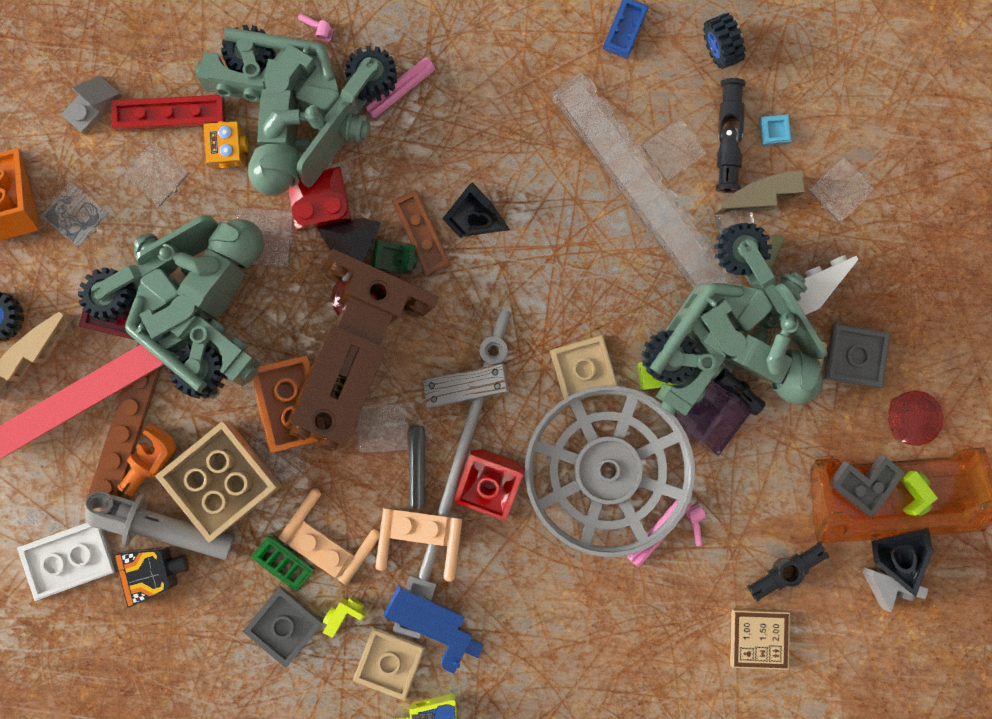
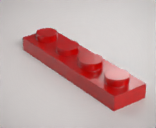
(167, 112)

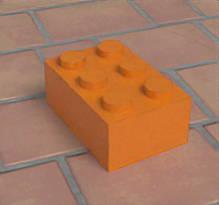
(276, 392)

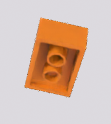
(17, 202)

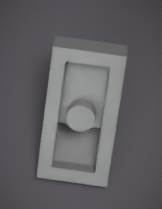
(90, 104)
(886, 589)

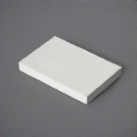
(66, 560)

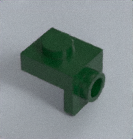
(394, 257)

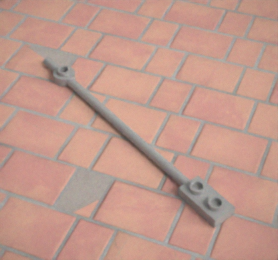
(422, 584)

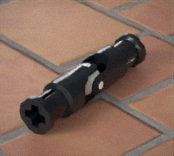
(729, 154)

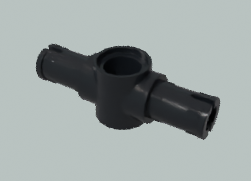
(801, 566)

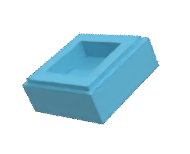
(775, 130)

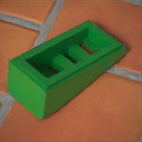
(268, 564)

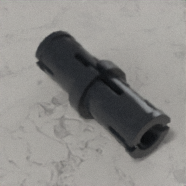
(751, 400)

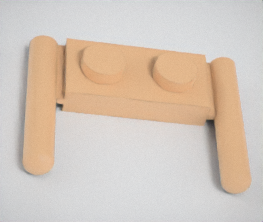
(422, 529)
(320, 547)

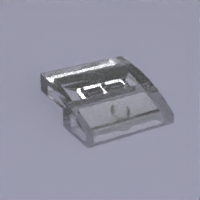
(277, 234)

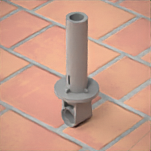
(132, 518)

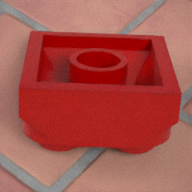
(321, 203)
(489, 483)

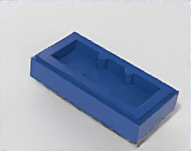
(625, 28)

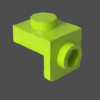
(919, 488)

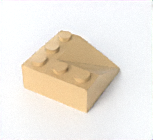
(218, 480)

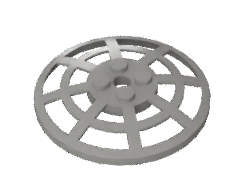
(627, 475)

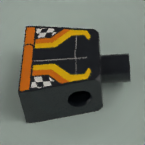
(148, 572)

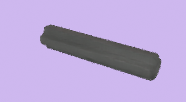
(416, 467)

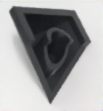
(474, 214)
(351, 237)
(904, 557)

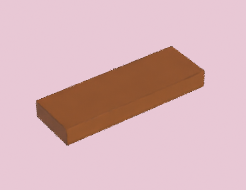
(421, 233)

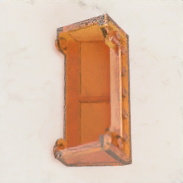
(958, 481)

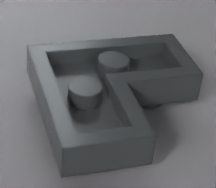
(867, 491)

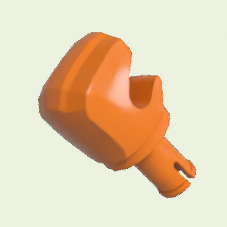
(147, 462)

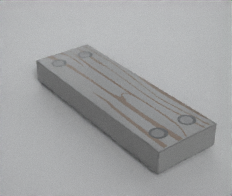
(466, 386)

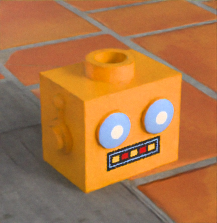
(225, 145)

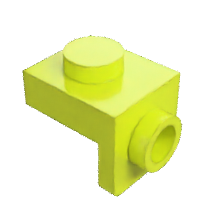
(336, 616)

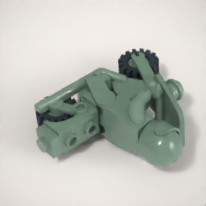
(290, 79)
(714, 314)
(181, 317)

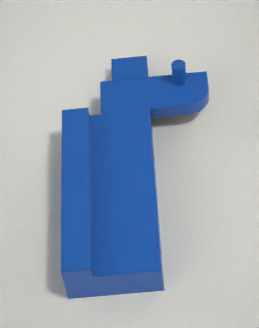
(434, 622)

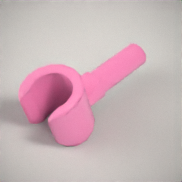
(324, 31)
(696, 515)

